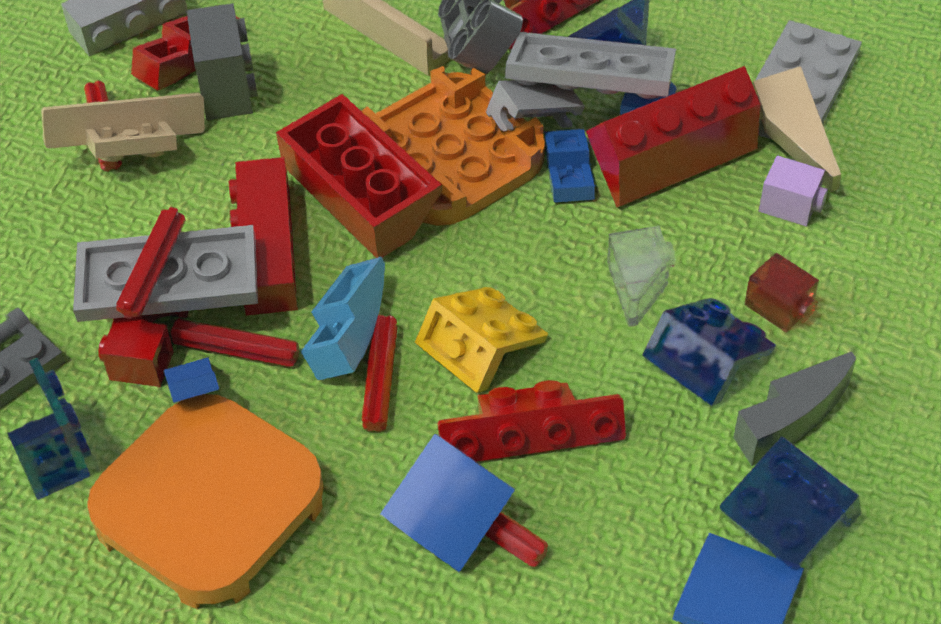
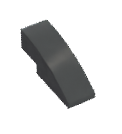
(793, 406)

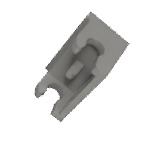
(537, 100)

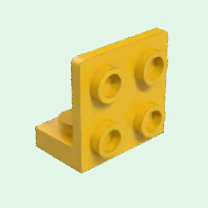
(473, 332)

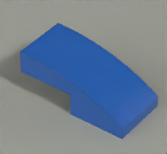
(569, 165)
(191, 380)

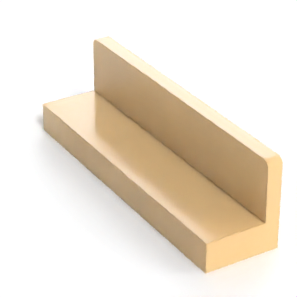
(393, 31)

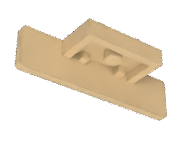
(124, 126)

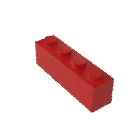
(264, 202)

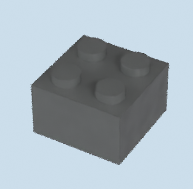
(222, 61)

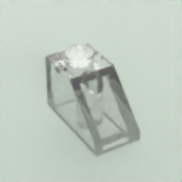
(639, 269)

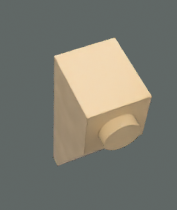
(794, 122)

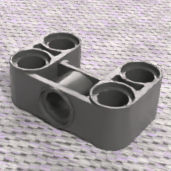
(478, 31)

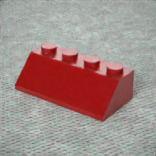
(677, 136)
(359, 174)

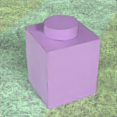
(793, 191)

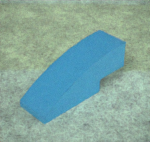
(346, 320)

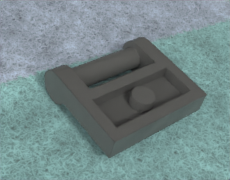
(15, 369)

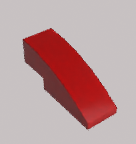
(166, 58)

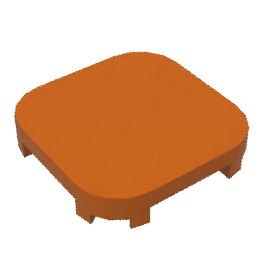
(460, 145)
(206, 498)

